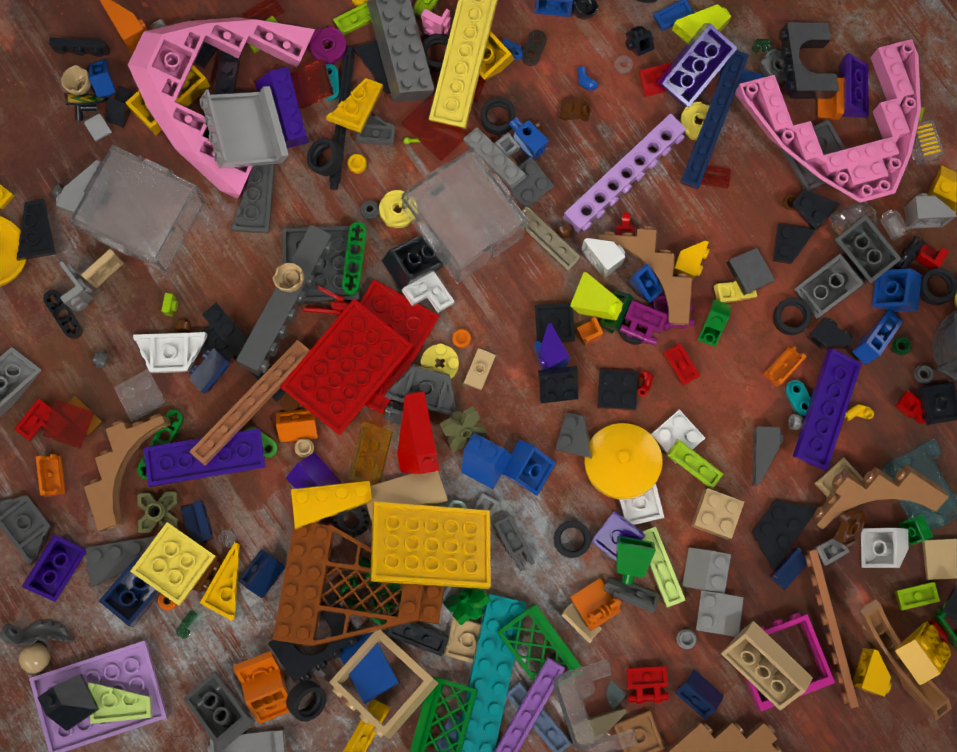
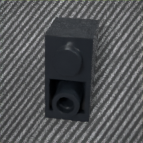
(829, 336)

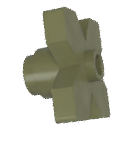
(462, 426)
(151, 505)

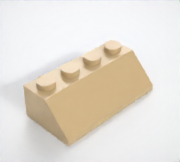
(767, 666)

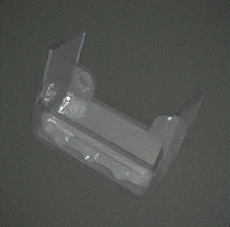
(571, 690)

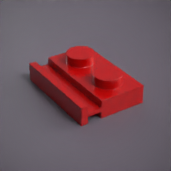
(650, 77)

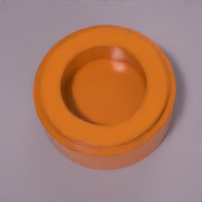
(461, 338)

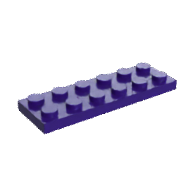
(827, 409)
(175, 464)

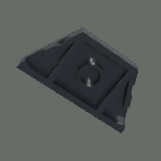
(780, 529)

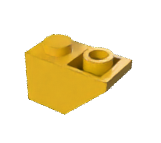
(690, 259)

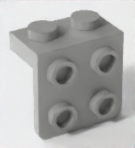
(80, 295)

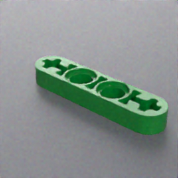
(354, 258)
(157, 440)

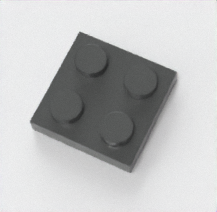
(531, 187)

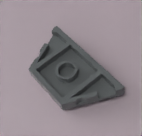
(434, 383)
(24, 526)

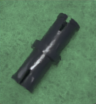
(909, 253)

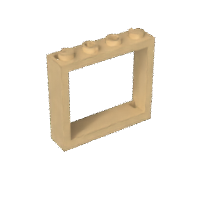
(406, 709)

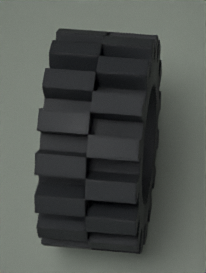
(359, 528)

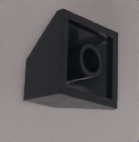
(69, 702)

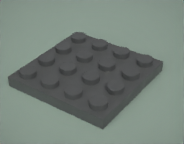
(332, 272)

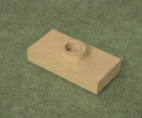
(479, 369)

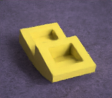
(731, 292)

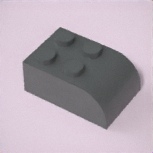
(867, 249)
(219, 710)

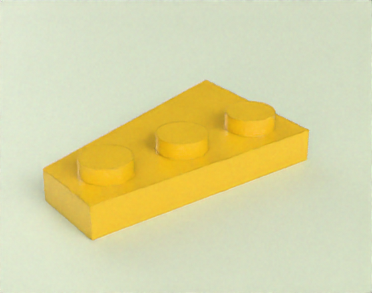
(357, 107)

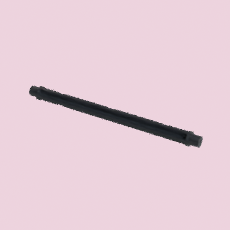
(345, 90)

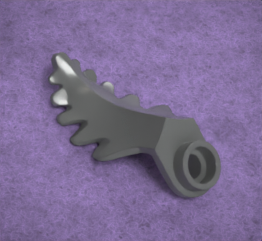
(35, 632)

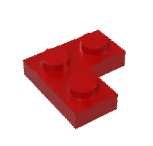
(34, 420)

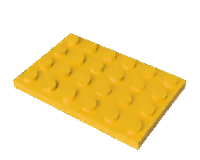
(430, 545)

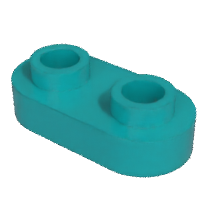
(334, 80)
(797, 399)

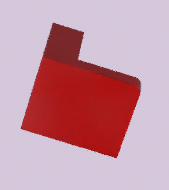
(931, 258)

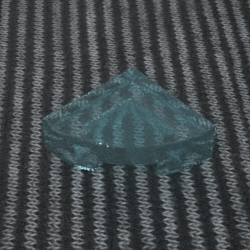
(614, 695)

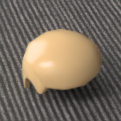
(76, 80)
(288, 277)
(34, 658)

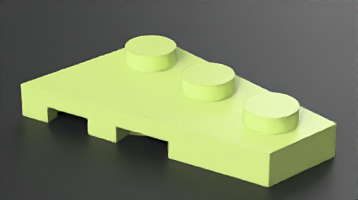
(119, 704)

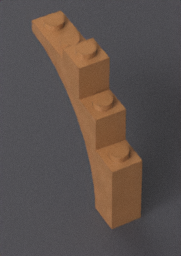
(677, 289)
(877, 485)
(105, 493)
(882, 636)
(727, 739)

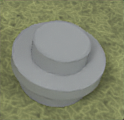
(686, 639)

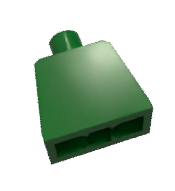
(633, 557)

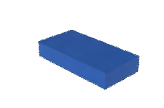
(668, 16)

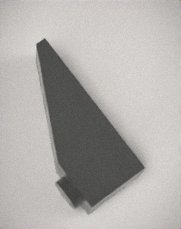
(765, 446)

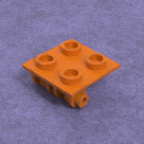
(596, 604)

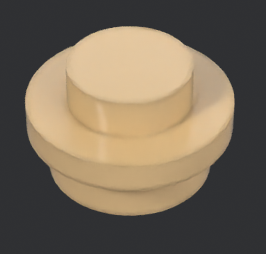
(304, 447)

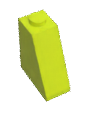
(689, 25)
(595, 300)

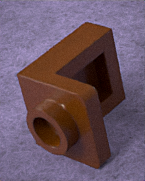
(575, 109)

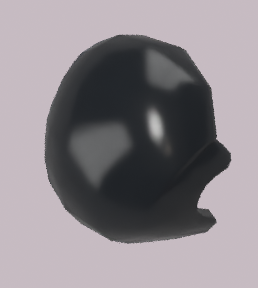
(584, 8)

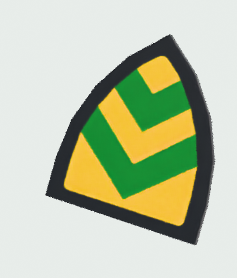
(83, 103)

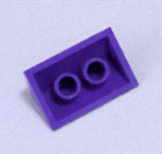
(855, 86)
(312, 473)
(54, 567)

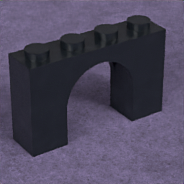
(800, 81)
(302, 666)

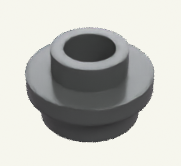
(370, 215)
(100, 359)
(928, 372)

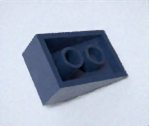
(210, 370)
(129, 596)

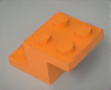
(263, 686)

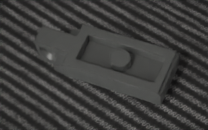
(632, 594)

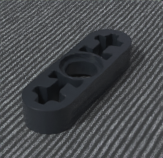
(65, 328)

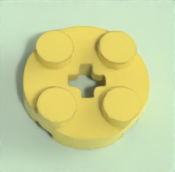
(688, 118)
(386, 212)
(441, 352)

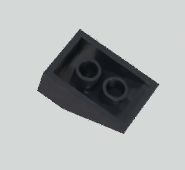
(411, 261)

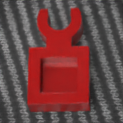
(910, 406)

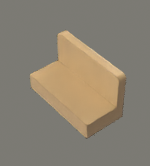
(575, 620)

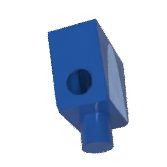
(529, 138)

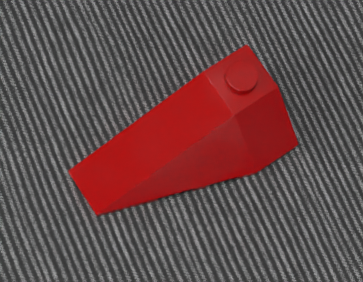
(416, 442)

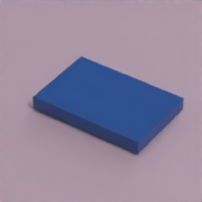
(373, 672)

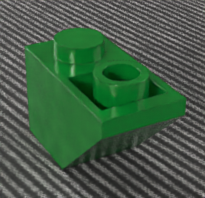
(714, 322)

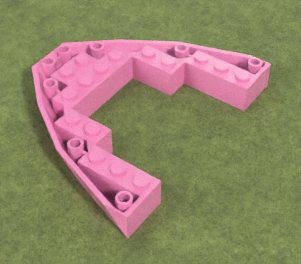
(165, 60)
(860, 171)

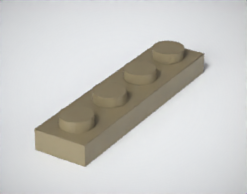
(551, 240)

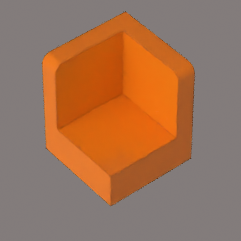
(590, 331)

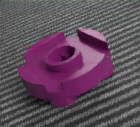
(328, 35)

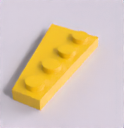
(324, 501)

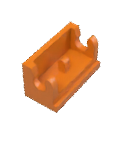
(784, 366)
(50, 475)

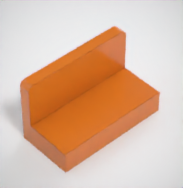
(834, 107)
(296, 425)

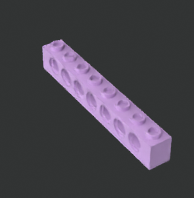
(669, 126)

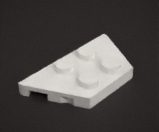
(170, 351)

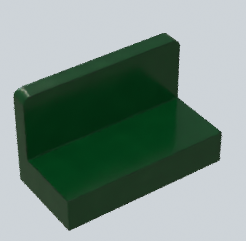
(611, 325)

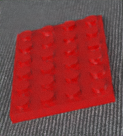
(409, 321)
(346, 367)

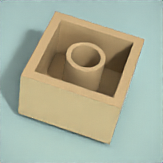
(717, 514)

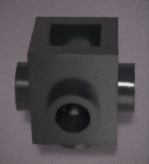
(639, 40)

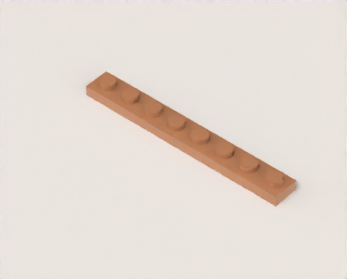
(248, 404)
(833, 636)

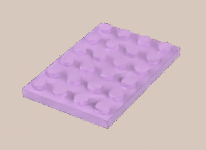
(123, 669)

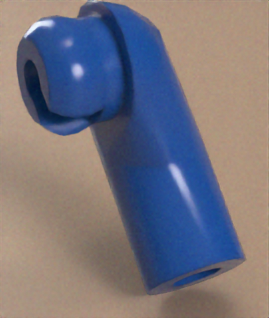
(514, 48)
(585, 81)

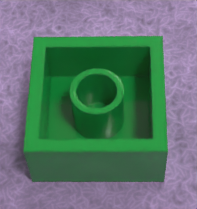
(917, 529)

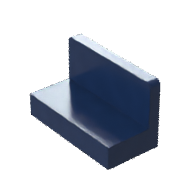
(197, 522)
(789, 568)
(261, 573)
(699, 694)

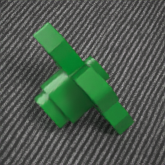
(467, 604)

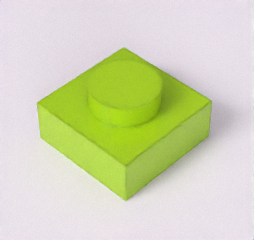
(170, 304)

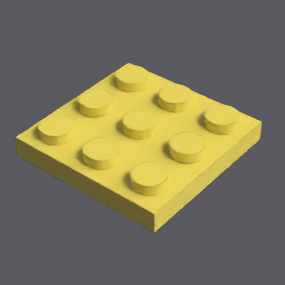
(173, 564)

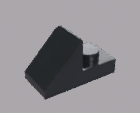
(117, 108)

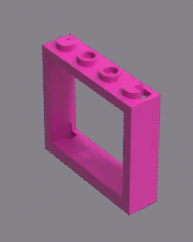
(818, 683)

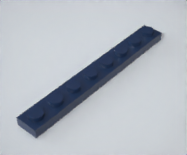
(714, 120)

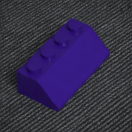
(286, 105)

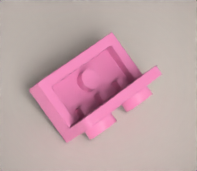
(434, 24)

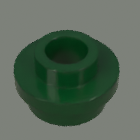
(906, 346)

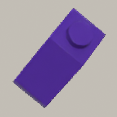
(552, 350)

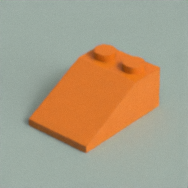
(125, 23)

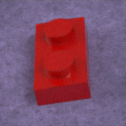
(681, 364)

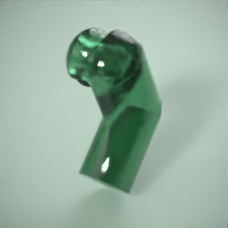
(759, 43)
(186, 622)

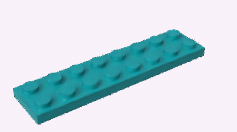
(490, 674)

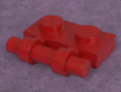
(647, 678)

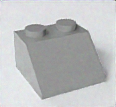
(927, 212)
(706, 570)
(719, 613)

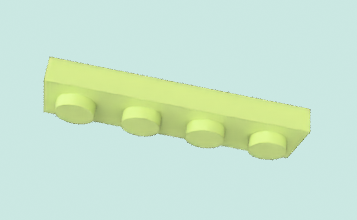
(663, 571)

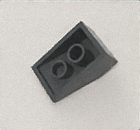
(830, 285)

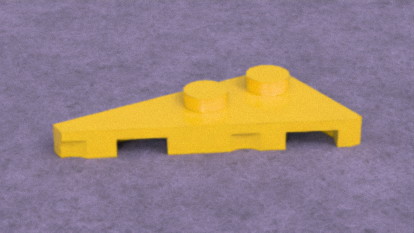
(223, 589)

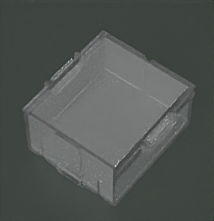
(138, 208)
(465, 214)

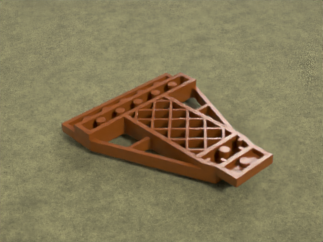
(305, 586)

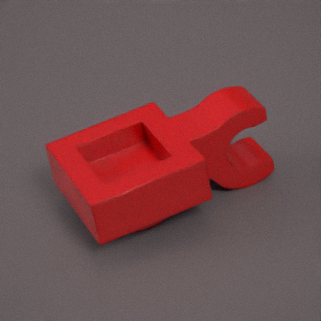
(625, 227)

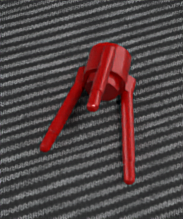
(336, 308)

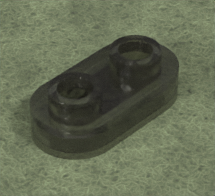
(535, 47)

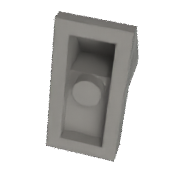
(830, 551)

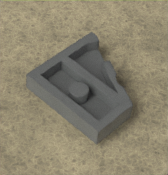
(377, 132)
(574, 436)

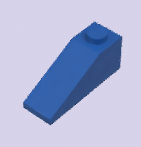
(877, 338)

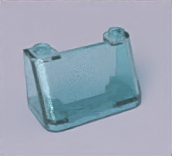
(923, 461)

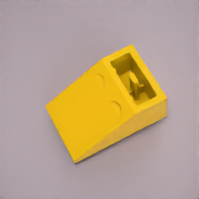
(924, 653)

